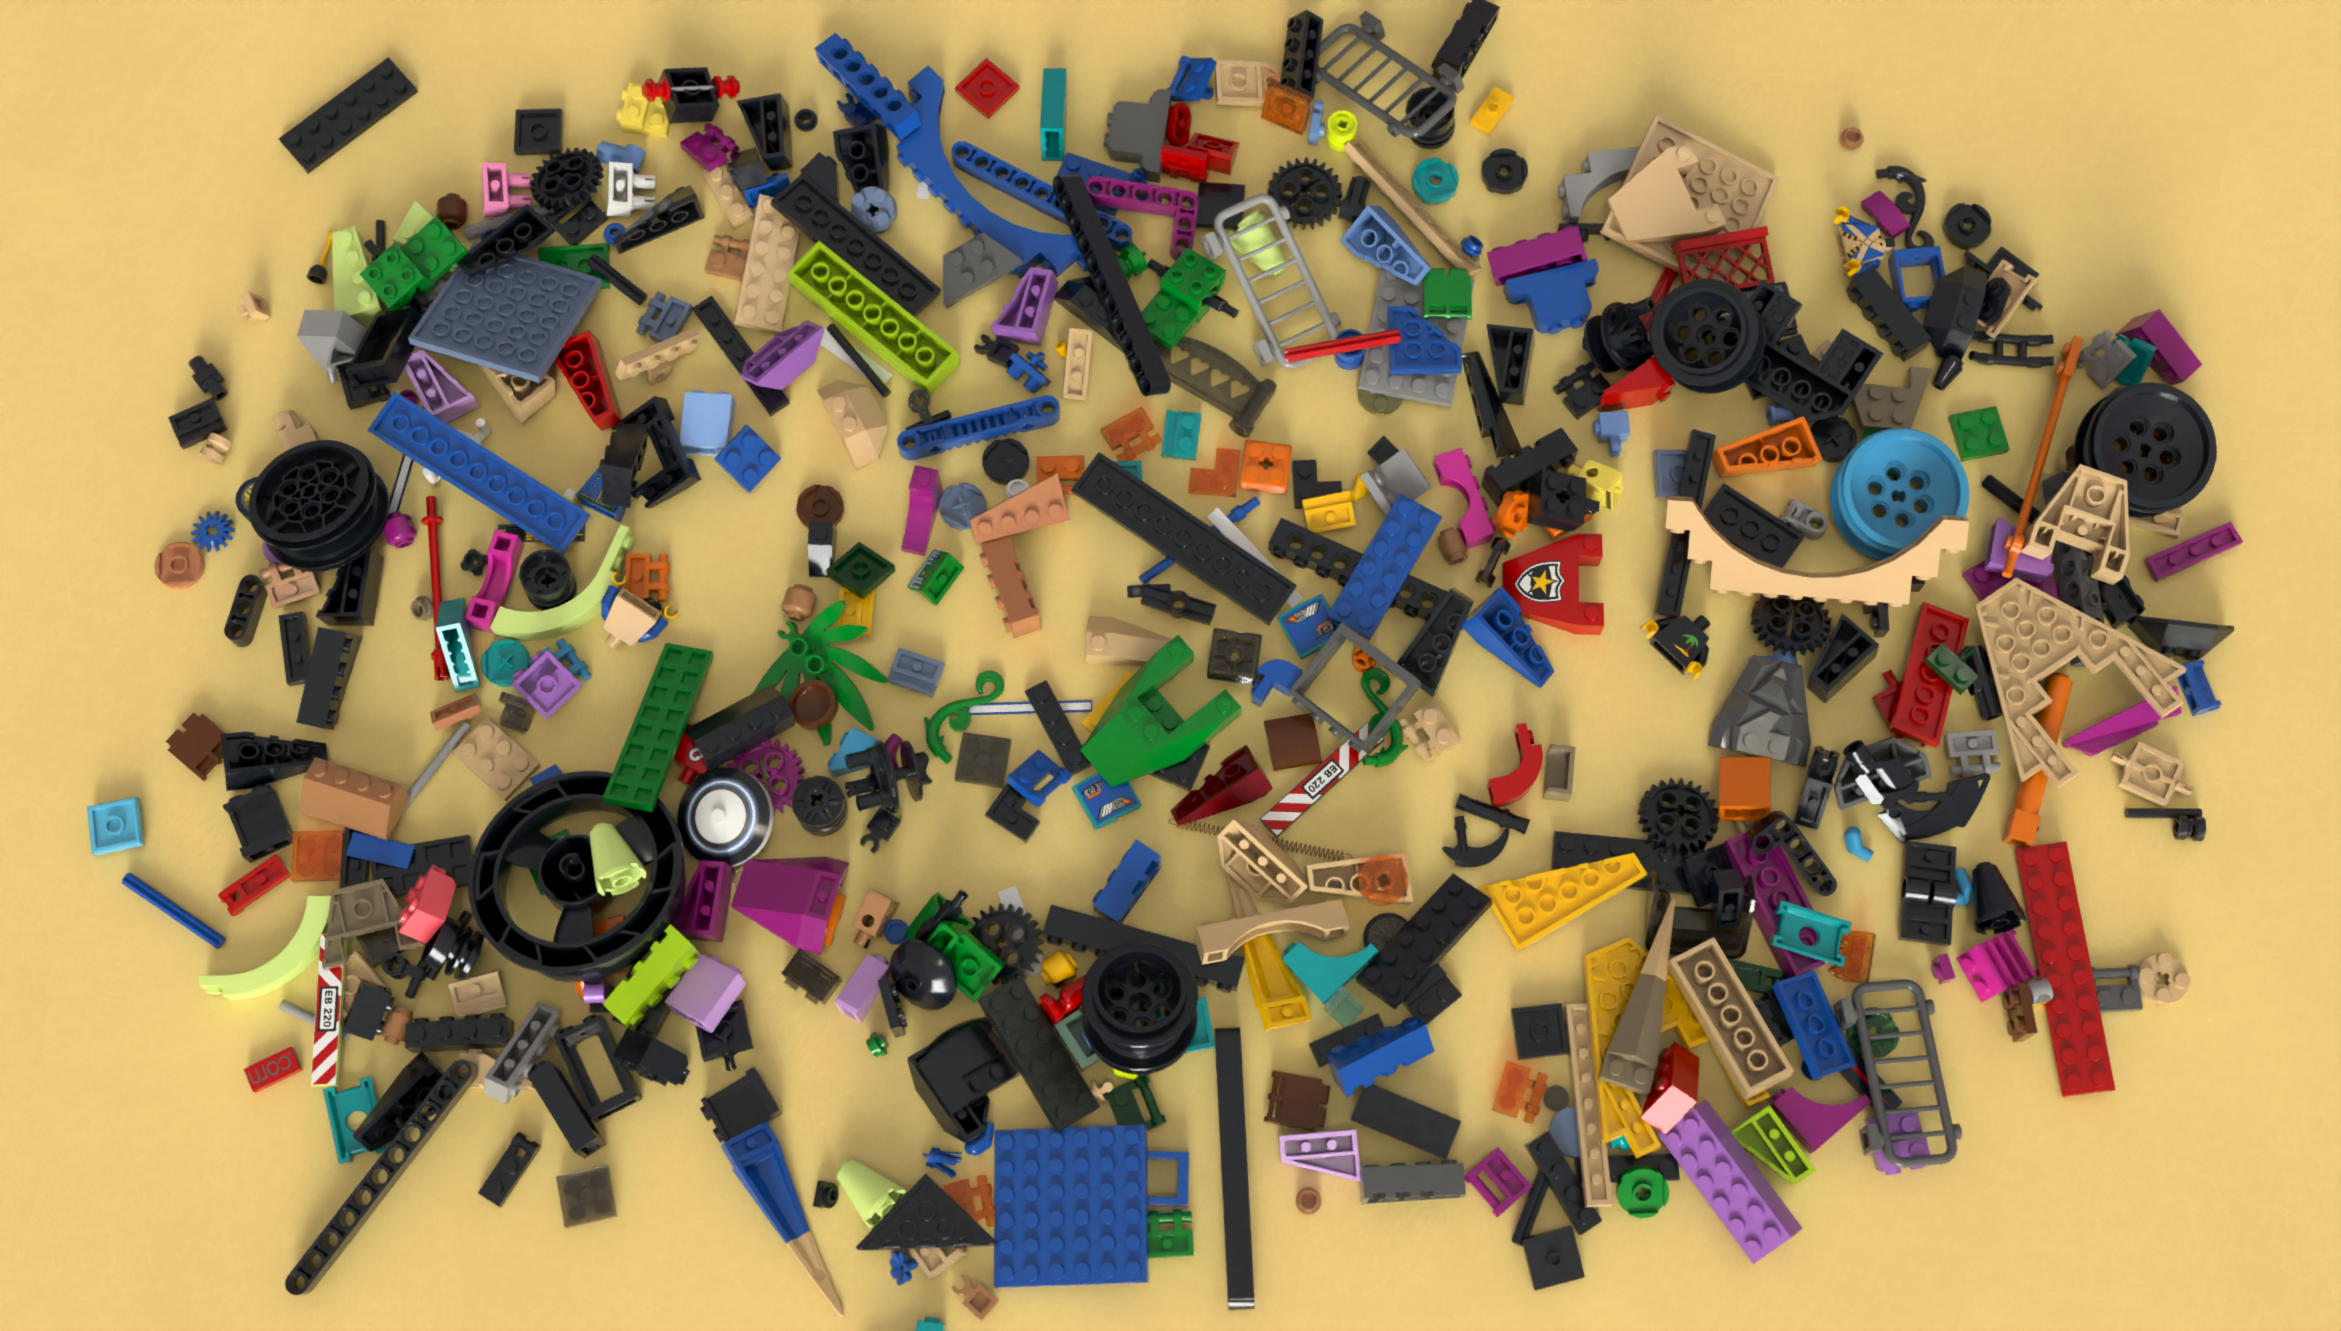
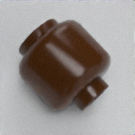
(452, 211)

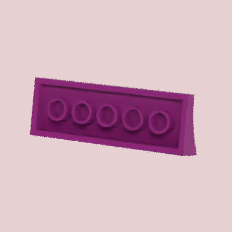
(1773, 882)

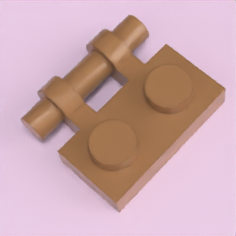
(724, 263)
(289, 589)

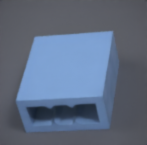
(706, 422)

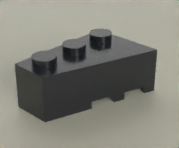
(770, 128)
(1512, 360)
(621, 463)
(1842, 659)

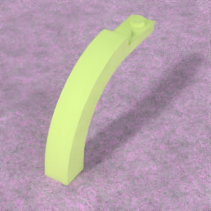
(572, 614)

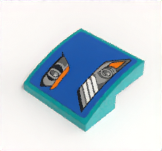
(1308, 625)
(1105, 804)

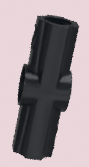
(1163, 599)
(1983, 687)

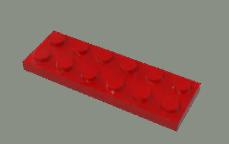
(1922, 692)

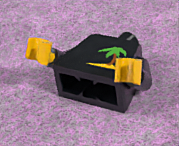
(1681, 642)

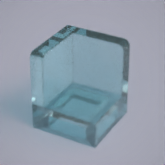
(1343, 1007)

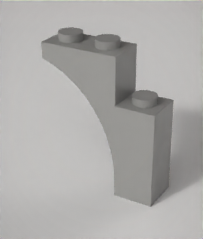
(1598, 172)

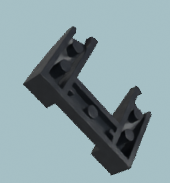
(678, 470)

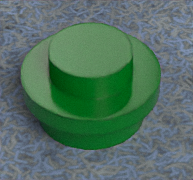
(877, 1044)

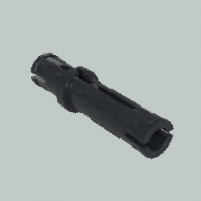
(1493, 814)

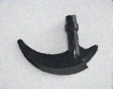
(1471, 856)

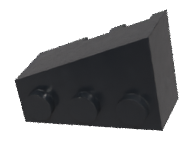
(354, 593)

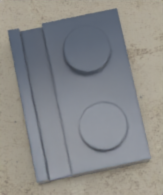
(916, 672)

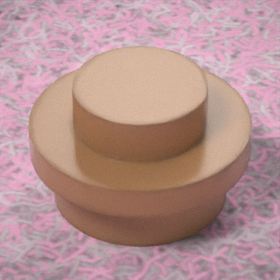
(1851, 138)
(1308, 1201)

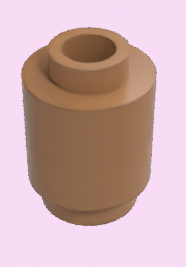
(1453, 546)
(395, 1025)

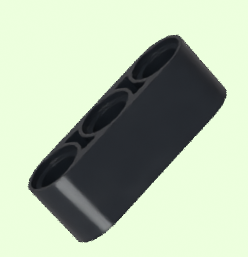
(249, 621)

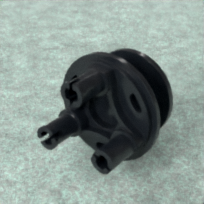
(1619, 336)
(882, 779)

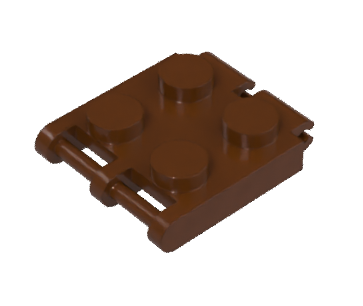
(198, 746)
(1297, 1101)

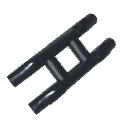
(2022, 342)

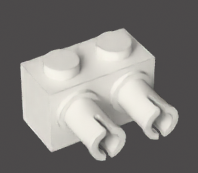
(620, 184)

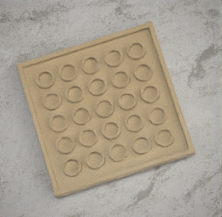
(1718, 177)

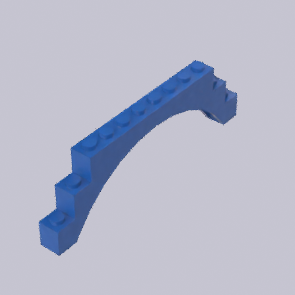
(925, 157)

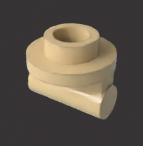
(1099, 1090)

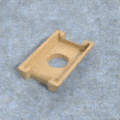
(2019, 289)

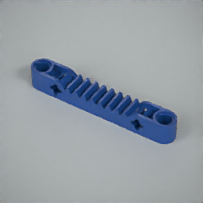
(978, 427)

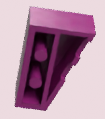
(2173, 357)
(706, 902)

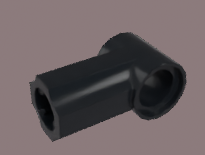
(1355, 199)

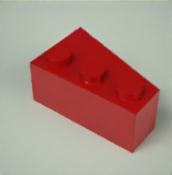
(1673, 1088)

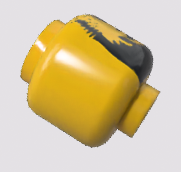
(1058, 969)

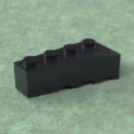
(1514, 474)
(1435, 643)
(328, 677)

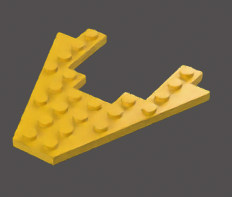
(1609, 983)

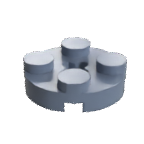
(880, 198)

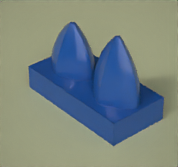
(773, 187)

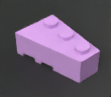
(1323, 1151)

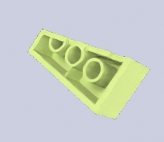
(350, 290)

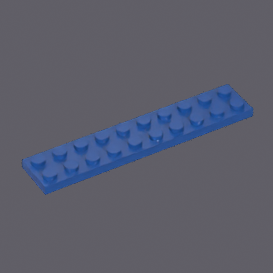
(479, 473)

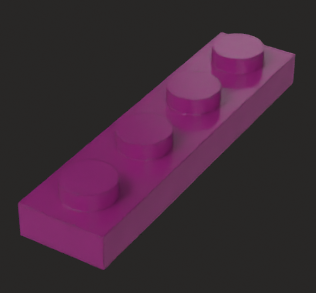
(2193, 551)

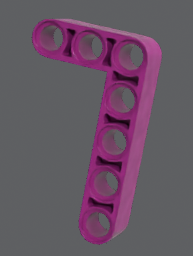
(1151, 205)

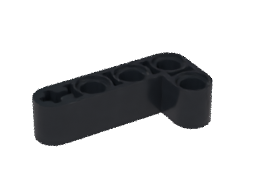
(1798, 854)

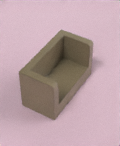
(1559, 772)

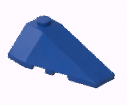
(1503, 633)

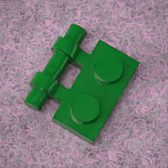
(1170, 1242)

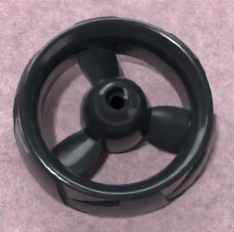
(569, 880)

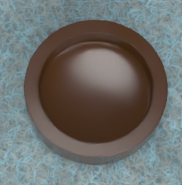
(813, 704)

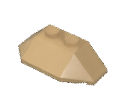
(856, 420)
(1259, 863)

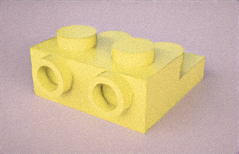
(640, 115)

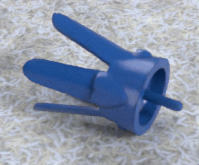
(937, 1157)

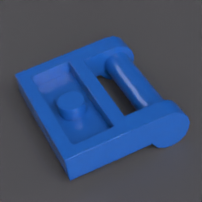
(1195, 81)
(1033, 772)

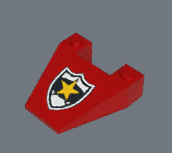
(1548, 584)

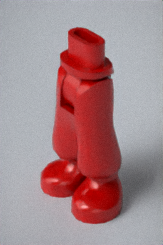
(1068, 1002)

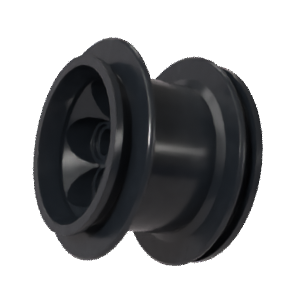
(1679, 311)
(1142, 1041)

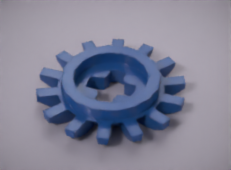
(212, 540)

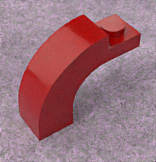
(1513, 787)

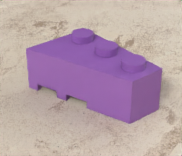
(1029, 309)

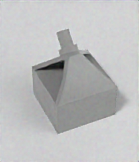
(330, 338)

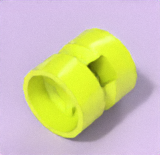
(1341, 129)

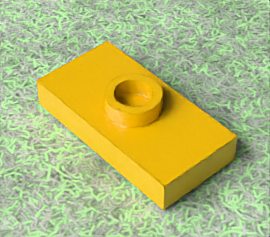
(1492, 110)

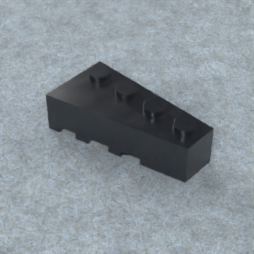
(1466, 37)

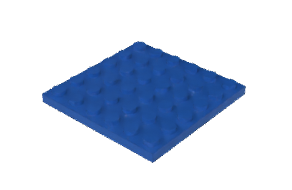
(1071, 1206)

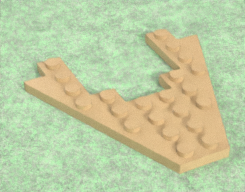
(2032, 637)

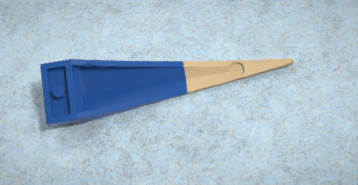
(764, 1174)

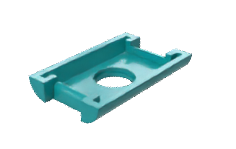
(1827, 928)
(339, 1108)

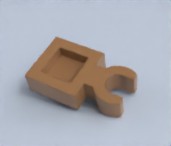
(978, 1299)

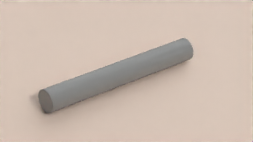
(304, 1015)

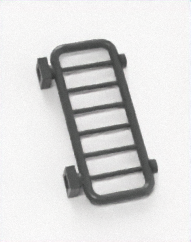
(1371, 33)
(1877, 1136)

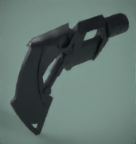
(1952, 809)

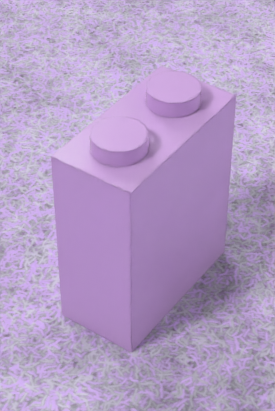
(706, 992)

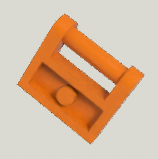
(1068, 469)

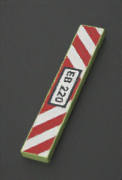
(328, 1021)

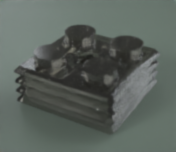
(1225, 644)

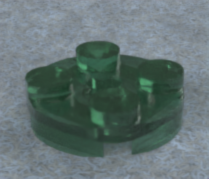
(1883, 1024)

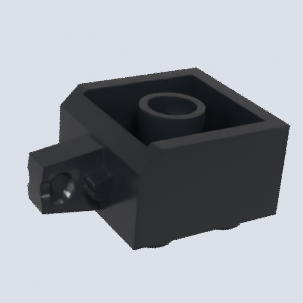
(1558, 501)
(652, 1058)

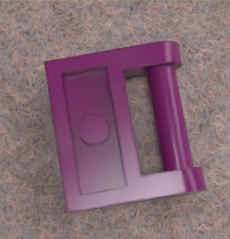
(1504, 1176)

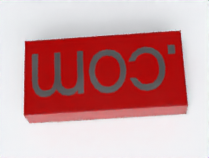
(273, 1069)

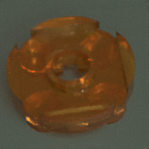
(1370, 888)

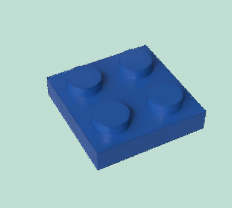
(747, 458)

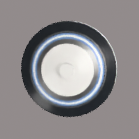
(725, 816)

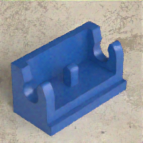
(2197, 689)

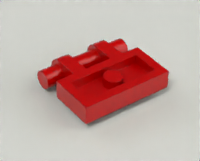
(1184, 163)

